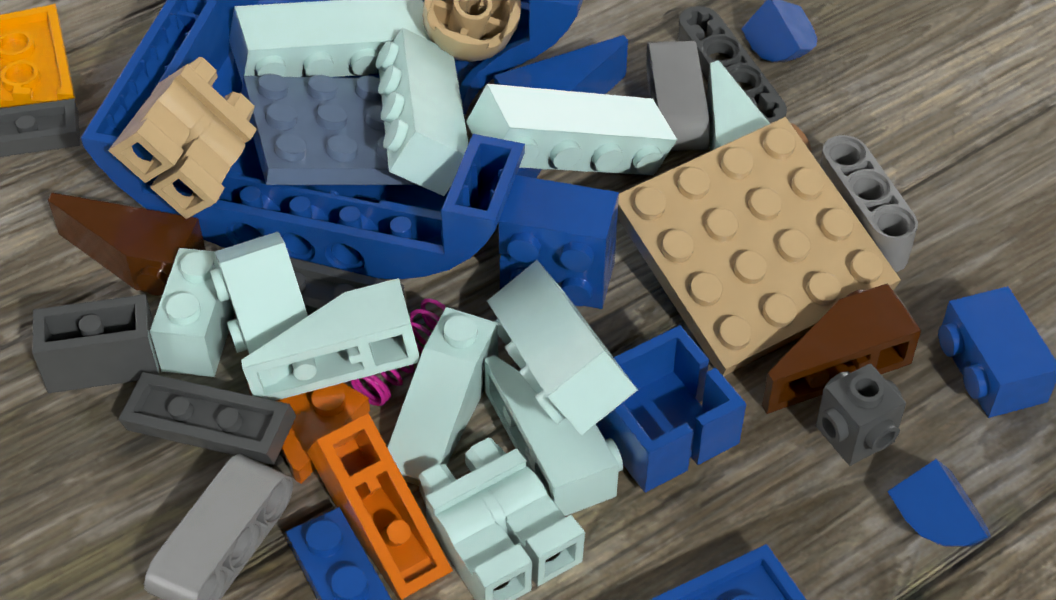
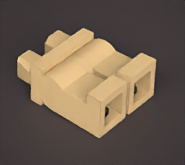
(190, 135)

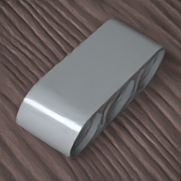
(679, 91)
(871, 197)
(220, 532)

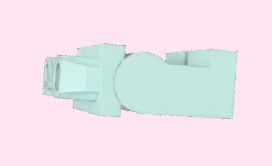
(499, 523)

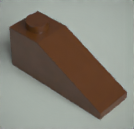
(125, 239)
(855, 332)

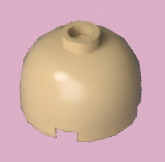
(471, 27)

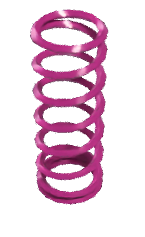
(378, 385)

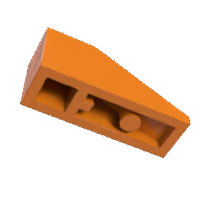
(379, 506)

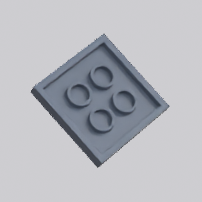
(319, 130)

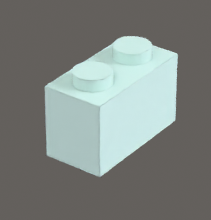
(261, 289)
(190, 318)

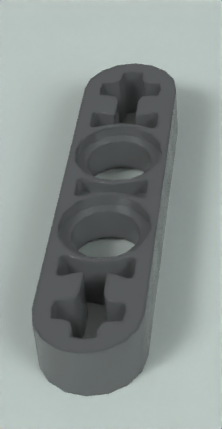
(741, 67)

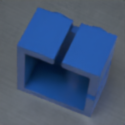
(564, 229)
(663, 419)

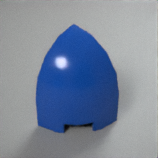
(780, 32)
(939, 507)

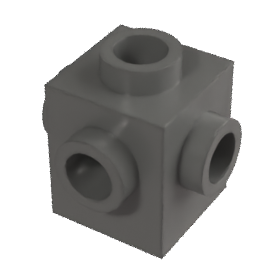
(860, 413)

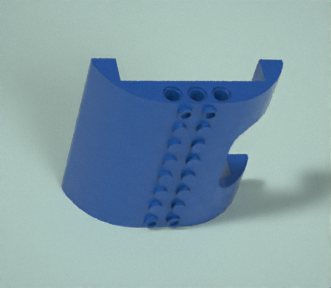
(344, 227)

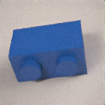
(998, 352)

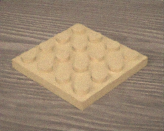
(751, 244)

